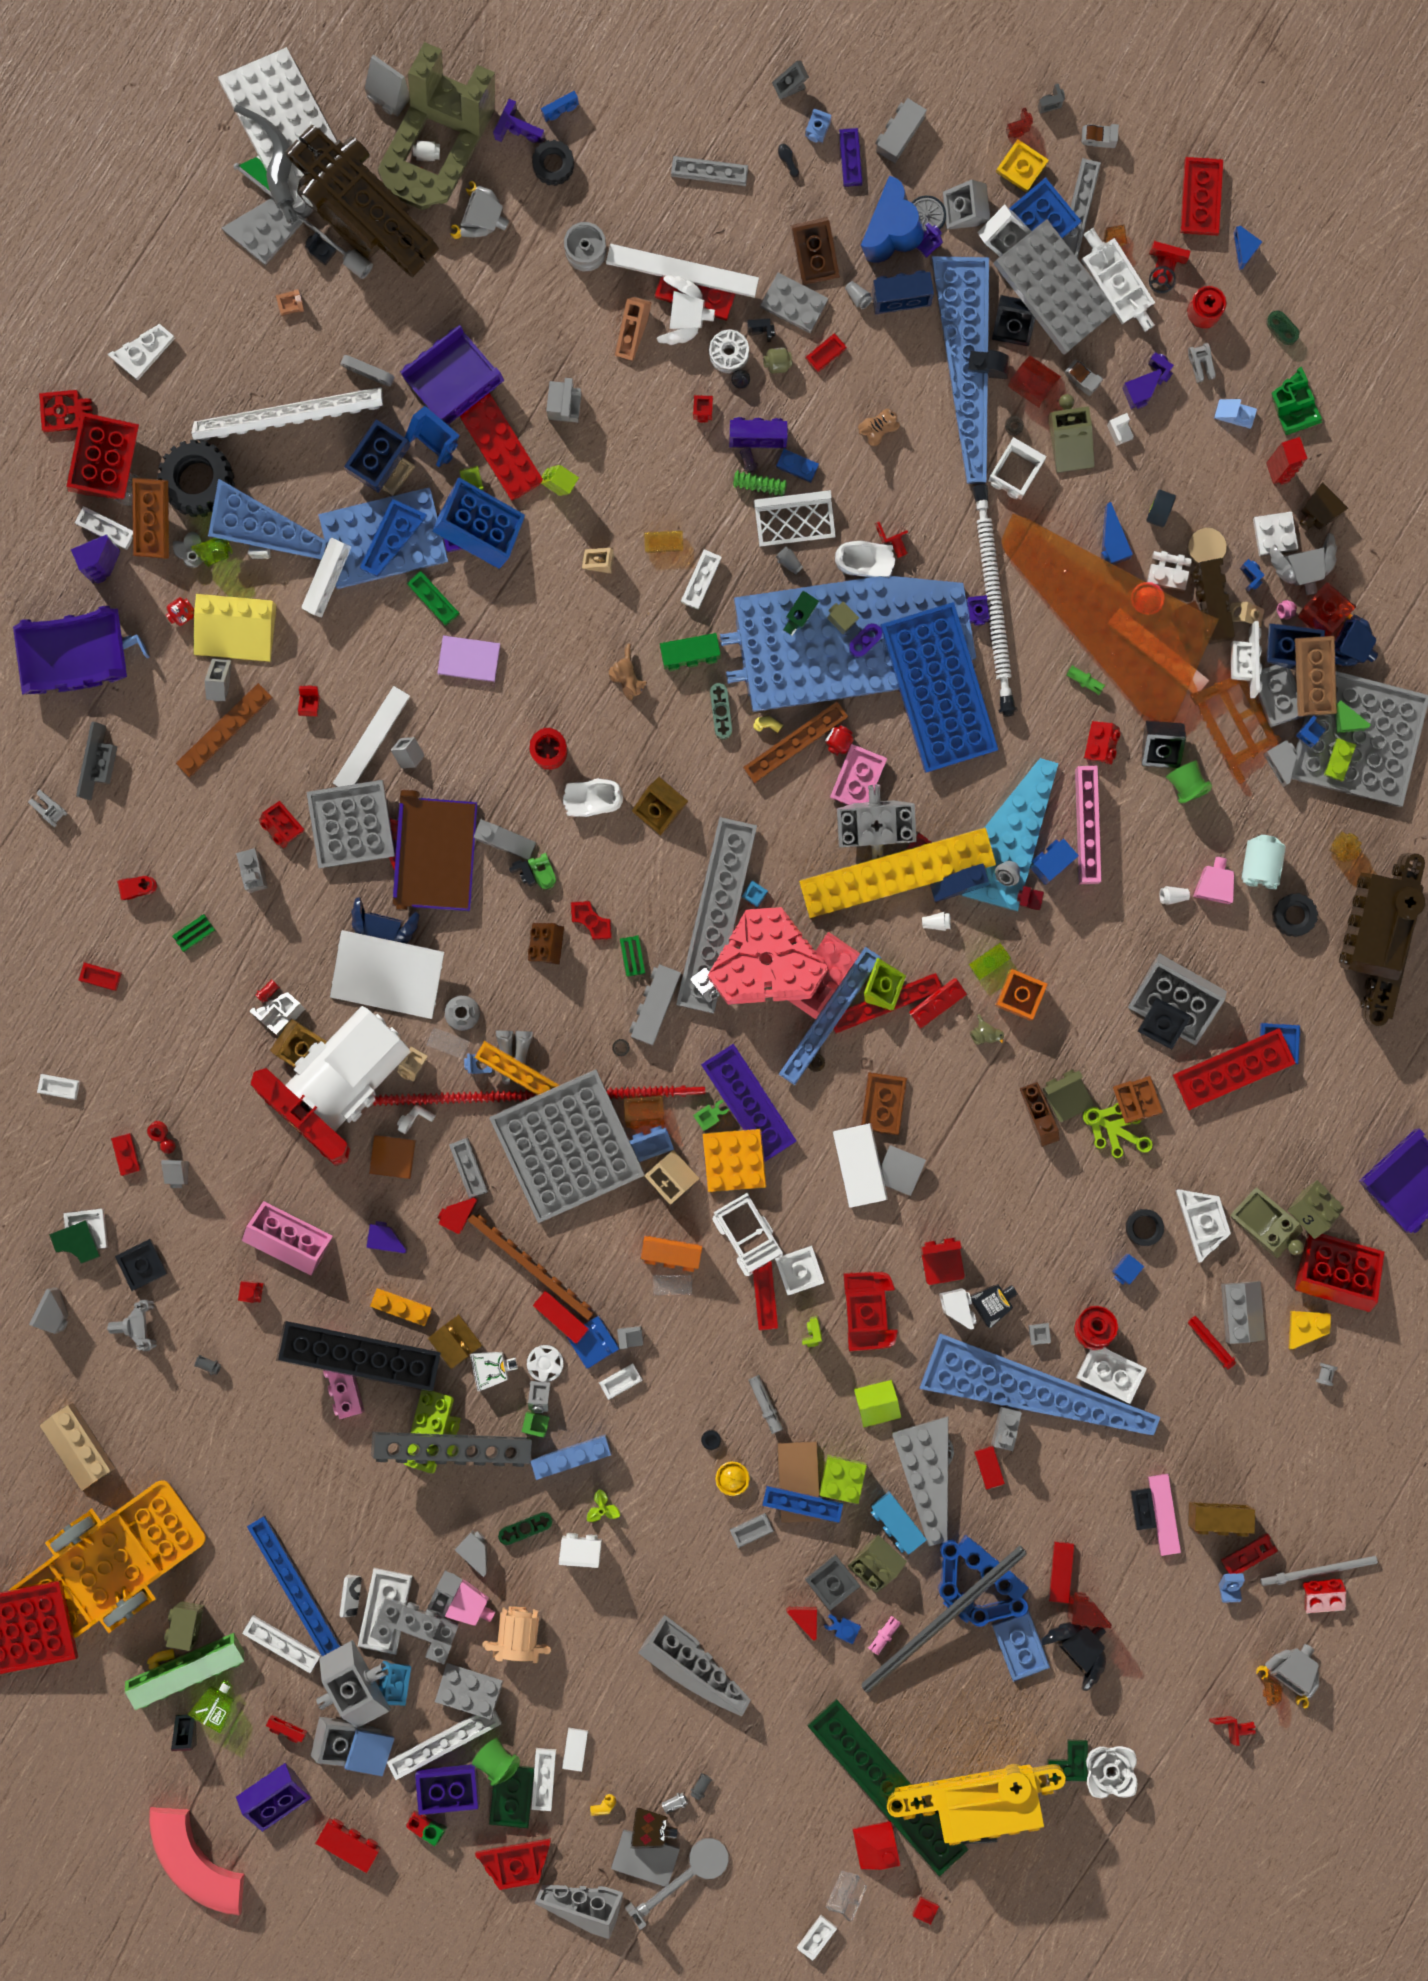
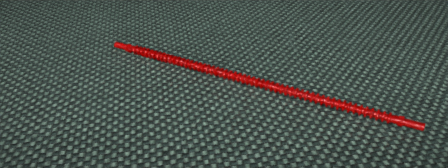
(680, 1091)

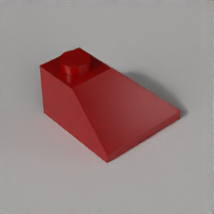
(876, 1846)

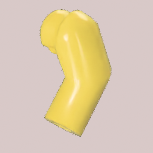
(767, 721)

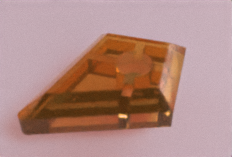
(1117, 232)
(1272, 1691)

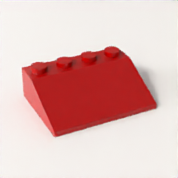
(102, 456)
(1340, 1271)

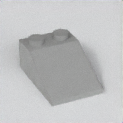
(386, 87)
(334, 1740)

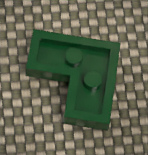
(1075, 1764)

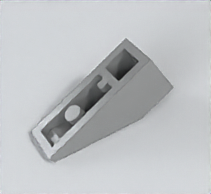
(504, 839)

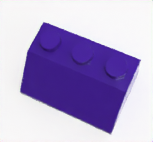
(758, 433)
(96, 558)
(273, 1797)

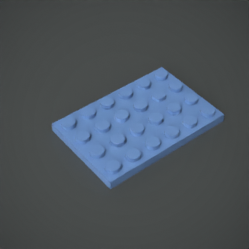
(359, 524)

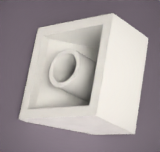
(1003, 231)
(580, 1550)

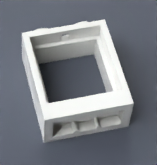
(1027, 453)

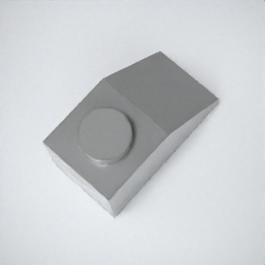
(218, 680)
(1282, 761)
(175, 1172)
(474, 1551)
(444, 1593)

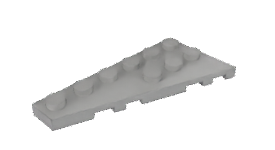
(264, 229)
(925, 1464)

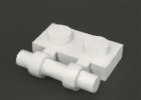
(1169, 577)

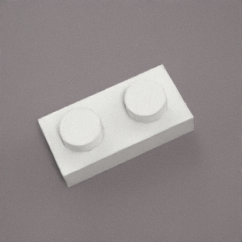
(816, 1937)

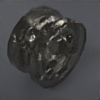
(620, 1041)

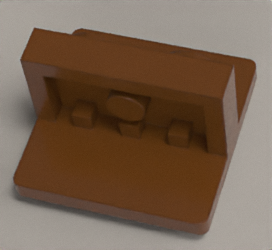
(545, 943)

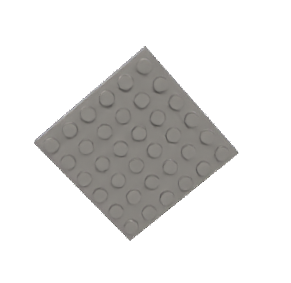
(1382, 752)
(567, 1146)

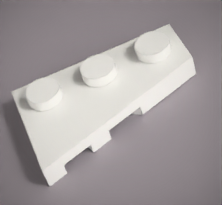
(142, 352)

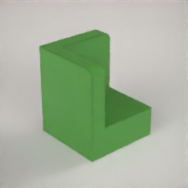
(535, 1424)

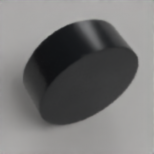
(711, 1439)

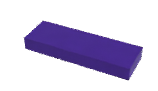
(850, 157)

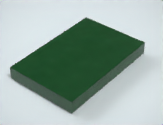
(513, 1799)

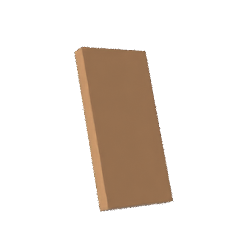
(1316, 676)
(798, 1473)

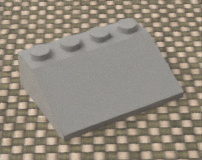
(1182, 990)

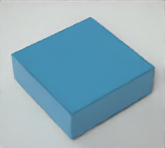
(754, 894)

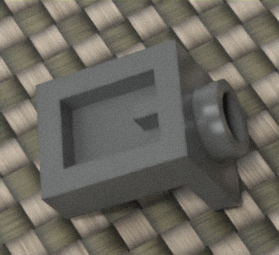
(1050, 102)

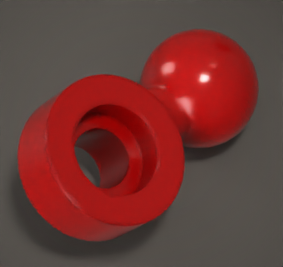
(167, 1145)

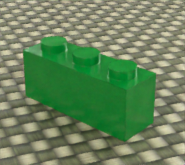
(690, 651)

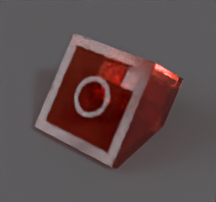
(1034, 381)
(1326, 610)
(1085, 1612)

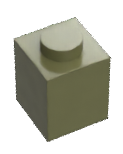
(842, 617)

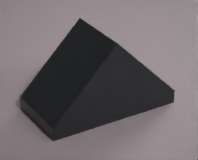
(184, 1733)

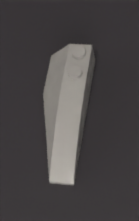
(684, 1661)

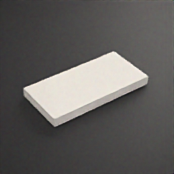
(860, 1165)
(383, 1584)

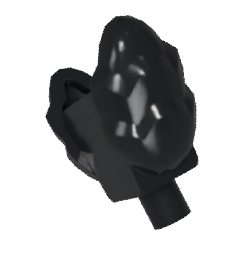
(1082, 1648)

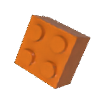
(1021, 994)

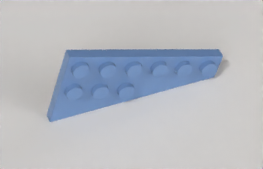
(249, 522)

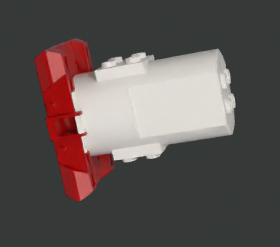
(335, 1081)

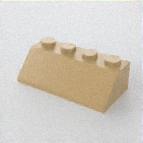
(77, 1446)

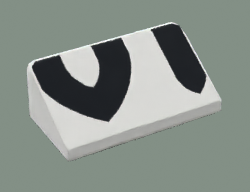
(350, 1596)

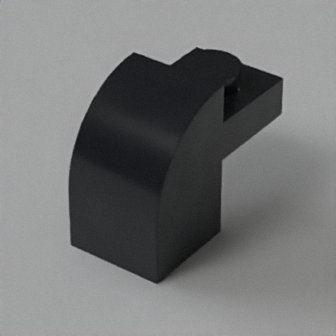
(990, 362)

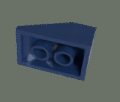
(1282, 643)

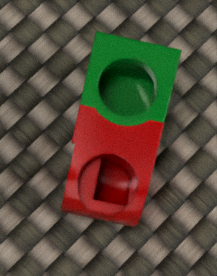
(426, 1828)

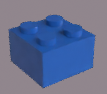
(1054, 861)

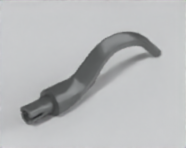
(279, 166)

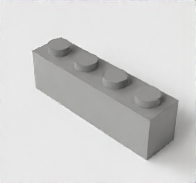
(655, 1005)

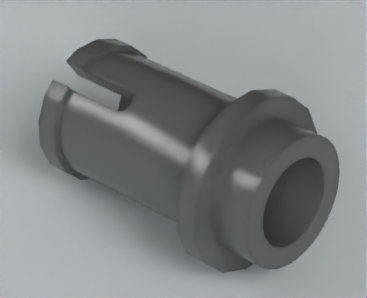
(207, 1365)
(701, 1786)

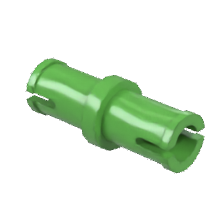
(1085, 680)

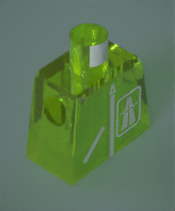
(214, 1707)

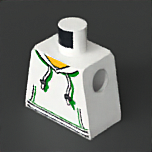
(491, 1368)

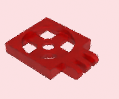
(77, 408)

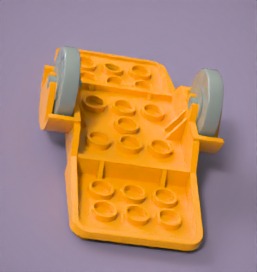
(115, 1559)

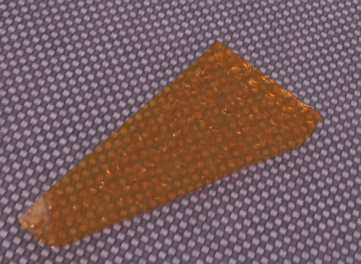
(1129, 626)

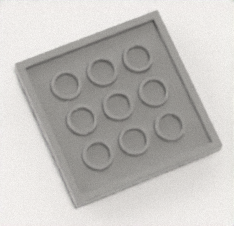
(351, 824)

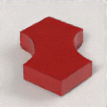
(583, 913)

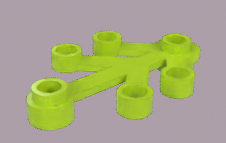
(1113, 1128)

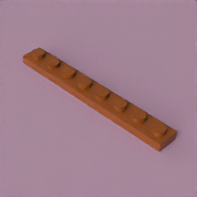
(525, 1260)

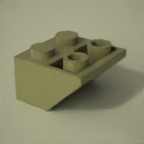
(877, 1564)

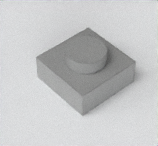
(1039, 1333)

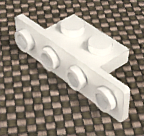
(1245, 660)

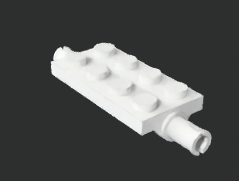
(1118, 280)

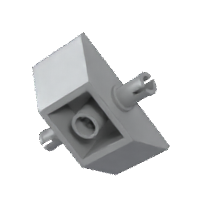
(895, 821)
(352, 1685)

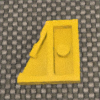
(1307, 1327)

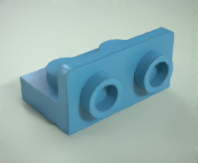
(396, 1683)

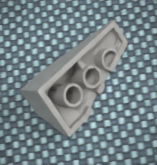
(585, 1907)

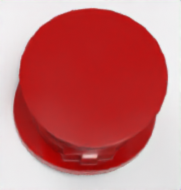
(548, 748)

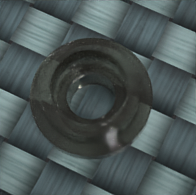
(1016, 420)

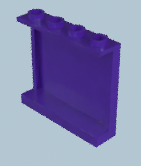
(451, 375)
(1402, 1182)

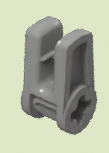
(1199, 355)
(54, 811)

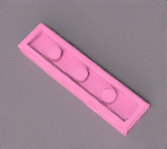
(1164, 1514)

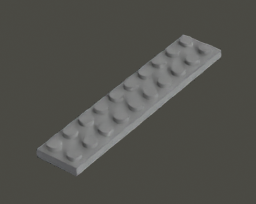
(717, 906)

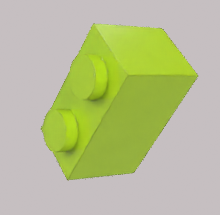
(559, 480)

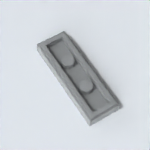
(468, 1168)

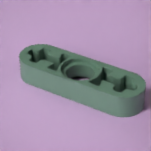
(724, 696)

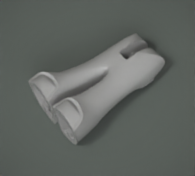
(523, 1040)

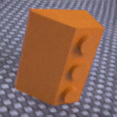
(671, 1253)

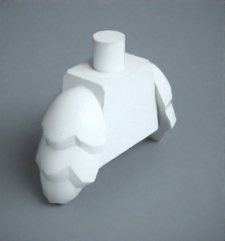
(686, 312)

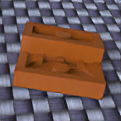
(1137, 1100)
(392, 1157)

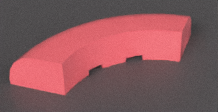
(188, 1864)

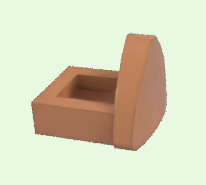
(290, 302)

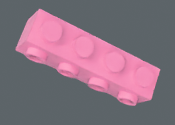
(345, 1394)

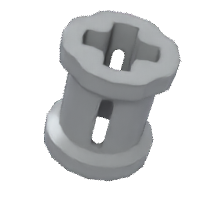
(1326, 1374)

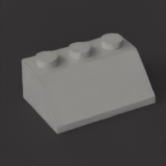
(1243, 1312)

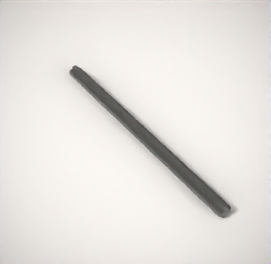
(943, 1619)

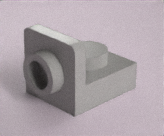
(539, 1396)

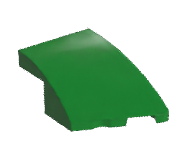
(1296, 404)

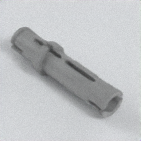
(767, 1408)

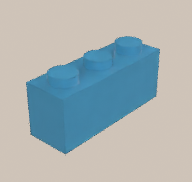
(897, 1523)

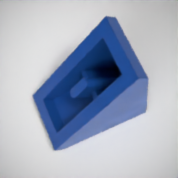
(1246, 245)

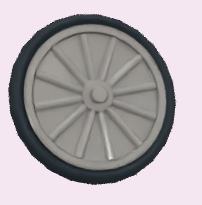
(930, 211)

